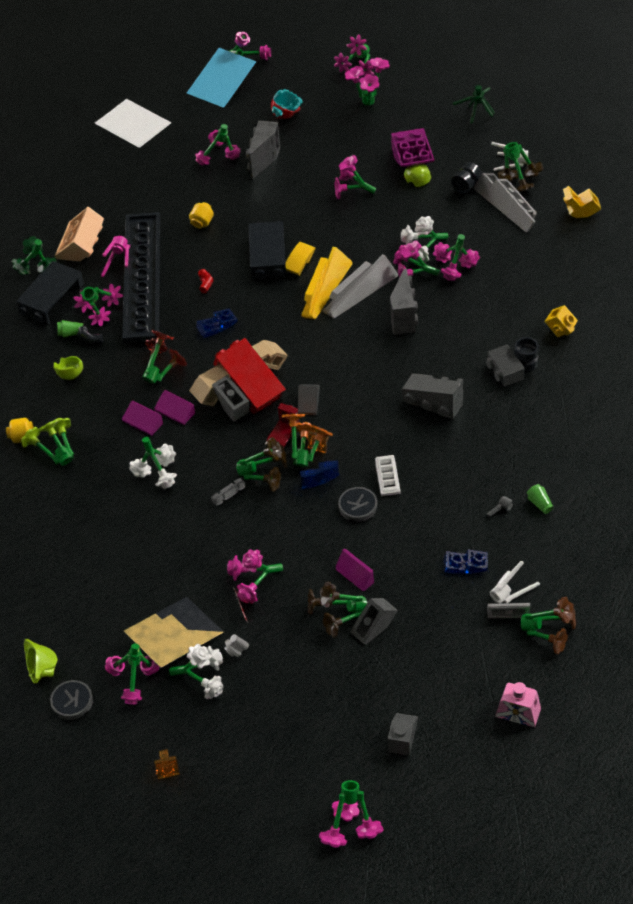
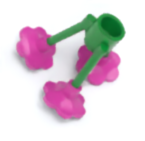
(368, 83)
(347, 809)

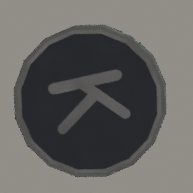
(357, 504)
(71, 699)

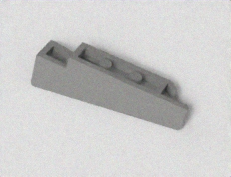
(506, 199)
(360, 285)

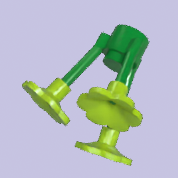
(63, 453)

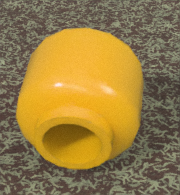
(201, 215)
(18, 429)

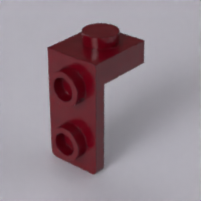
(283, 431)

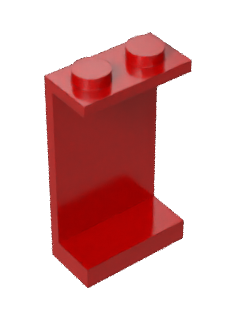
(250, 374)

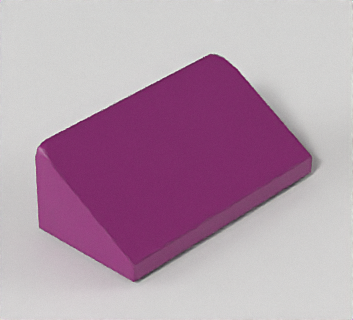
(175, 407)
(142, 418)
(355, 570)

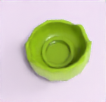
(417, 174)
(69, 367)

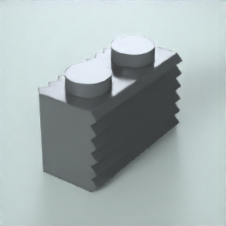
(505, 365)

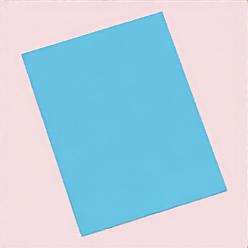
(221, 77)

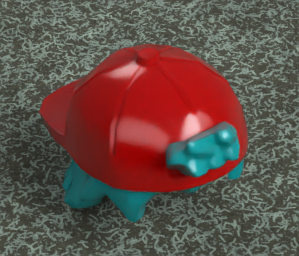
(285, 104)

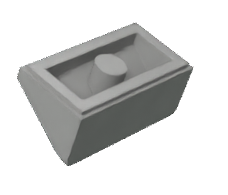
(508, 610)

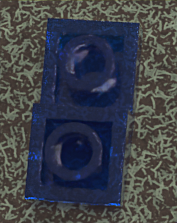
(221, 321)
(315, 477)
(471, 562)

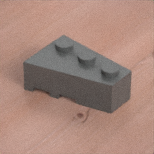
(434, 395)

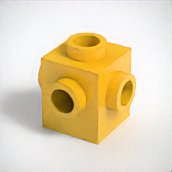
(561, 321)

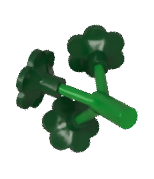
(33, 248)

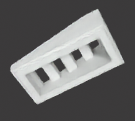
(384, 464)

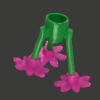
(360, 50)
(90, 296)

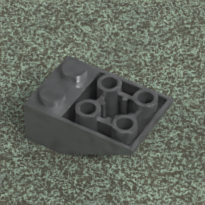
(263, 147)
(403, 307)

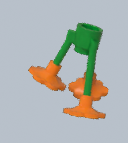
(301, 456)

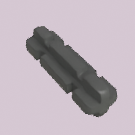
(228, 491)

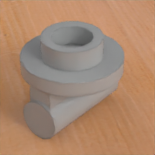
(235, 645)

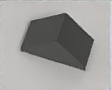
(308, 399)

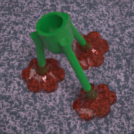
(158, 346)

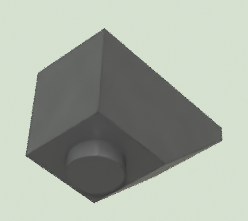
(231, 398)
(373, 619)
(402, 734)

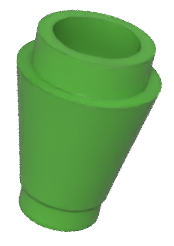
(67, 328)
(540, 499)

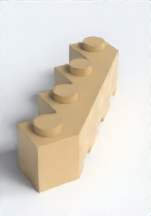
(202, 387)

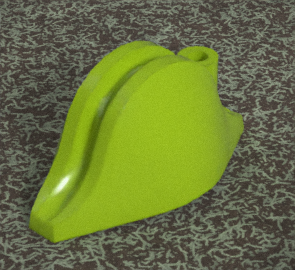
(39, 660)

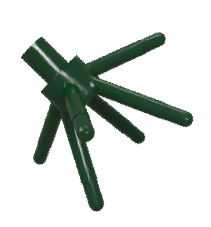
(477, 98)

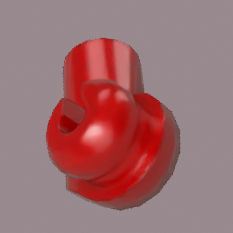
(206, 280)

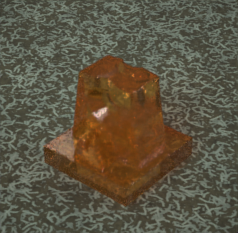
(322, 446)
(166, 765)

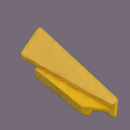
(324, 281)

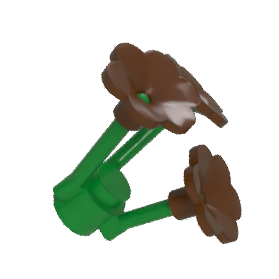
(564, 612)

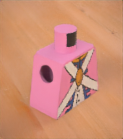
(519, 704)

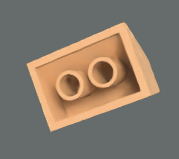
(80, 236)

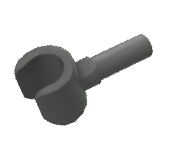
(504, 503)

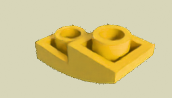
(299, 257)

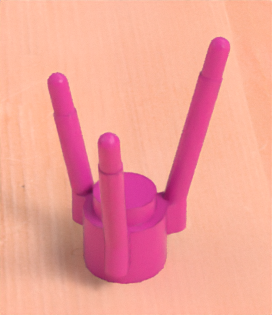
(118, 246)

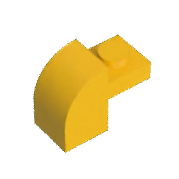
(582, 204)

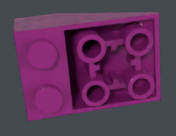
(411, 147)

